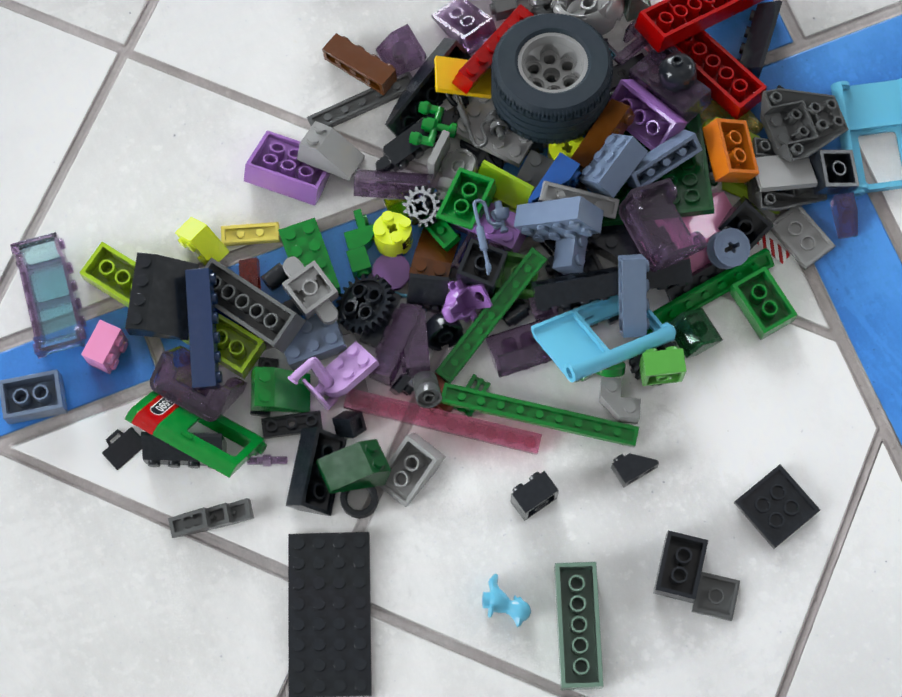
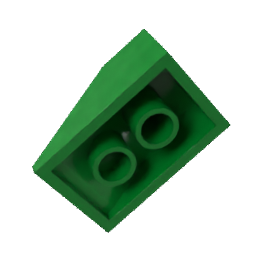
(458, 202)
(276, 393)

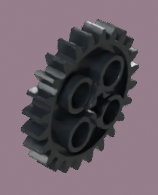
(365, 304)

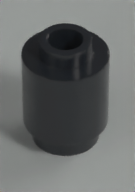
(516, 313)

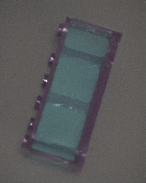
(50, 294)

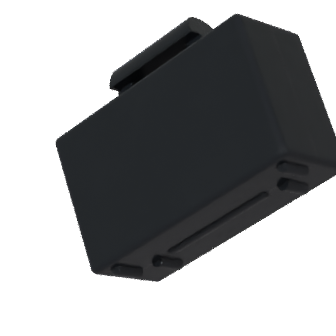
(123, 448)

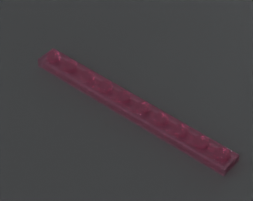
(443, 421)

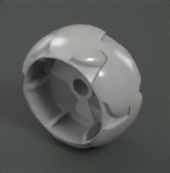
(597, 13)

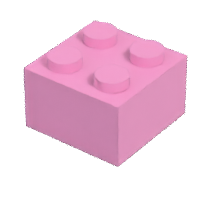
(105, 347)

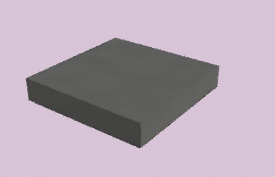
(716, 596)

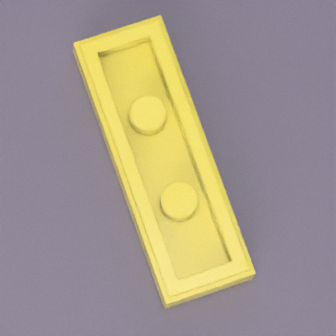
(250, 234)

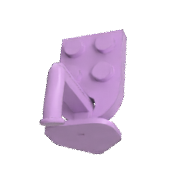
(339, 375)

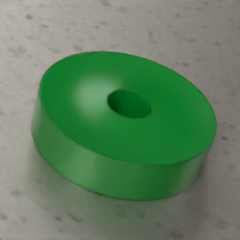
(613, 371)

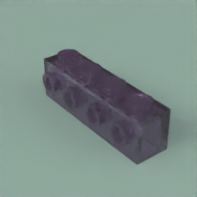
(388, 184)

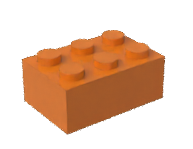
(730, 150)

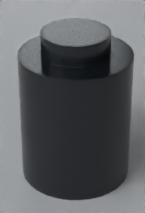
(274, 277)

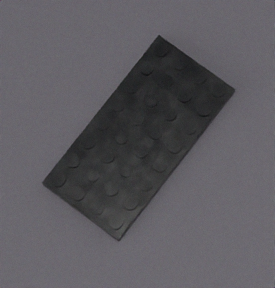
(329, 615)

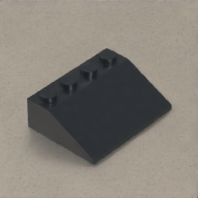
(159, 298)

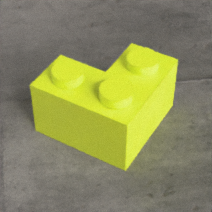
(202, 240)

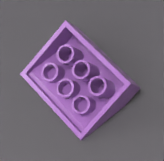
(276, 168)

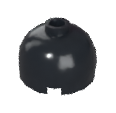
(677, 72)
(442, 333)

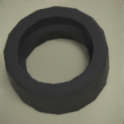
(360, 513)

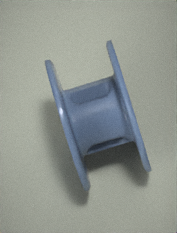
(723, 239)

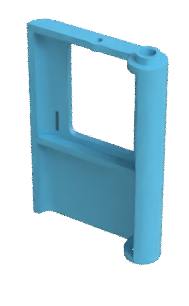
(868, 111)
(578, 348)

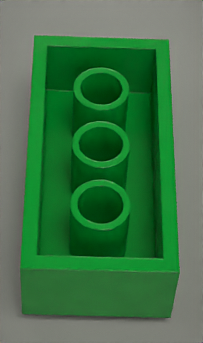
(306, 243)

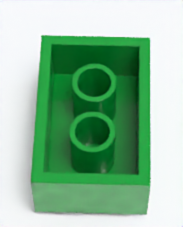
(763, 302)

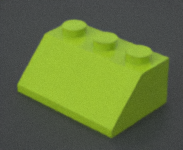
(510, 189)

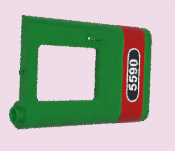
(171, 424)

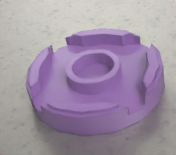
(393, 270)

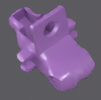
(463, 301)

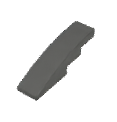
(211, 518)

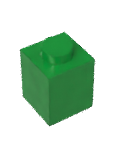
(359, 262)

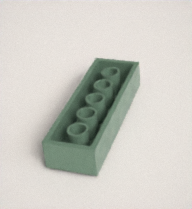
(578, 626)

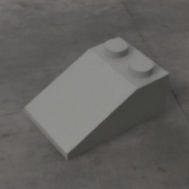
(329, 151)
(411, 468)

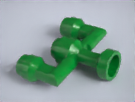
(431, 125)

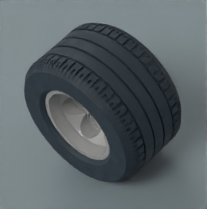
(540, 103)

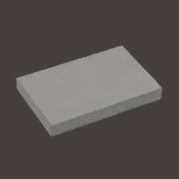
(780, 174)
(801, 236)

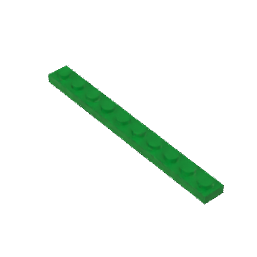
(539, 415)

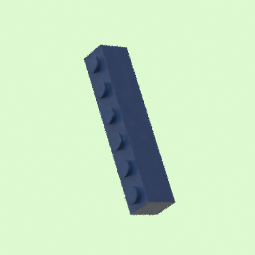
(202, 329)

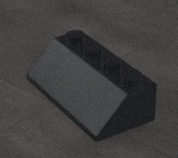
(759, 36)
(159, 452)
(307, 486)

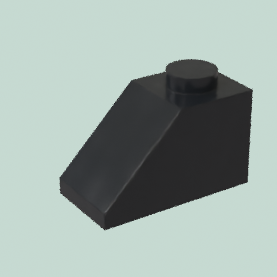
(632, 467)

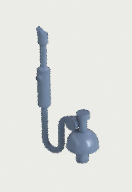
(499, 214)

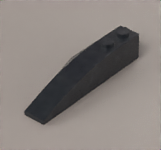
(422, 88)

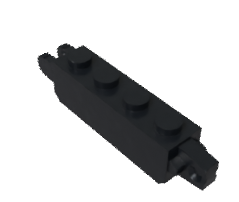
(400, 152)

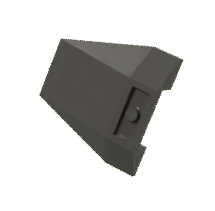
(800, 122)
(779, 199)

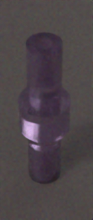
(267, 460)

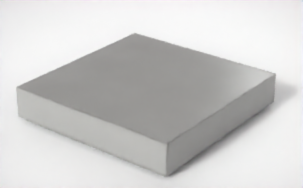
(438, 153)

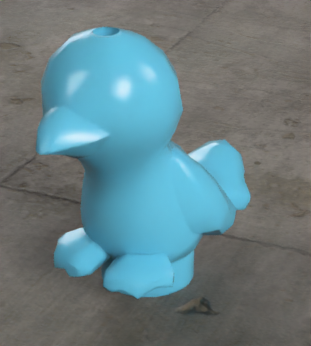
(499, 602)

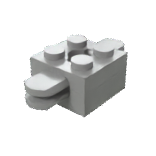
(310, 290)

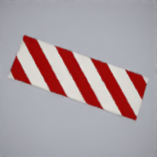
(775, 249)

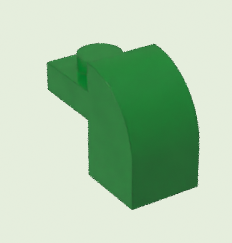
(363, 235)

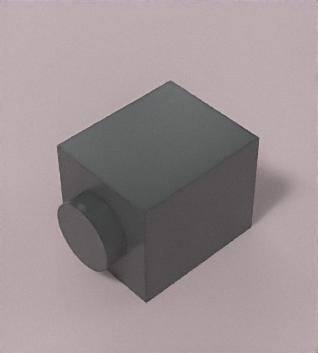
(502, 8)

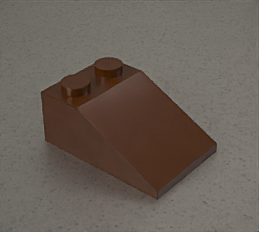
(432, 258)

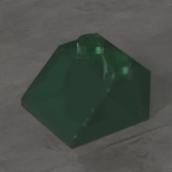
(695, 332)

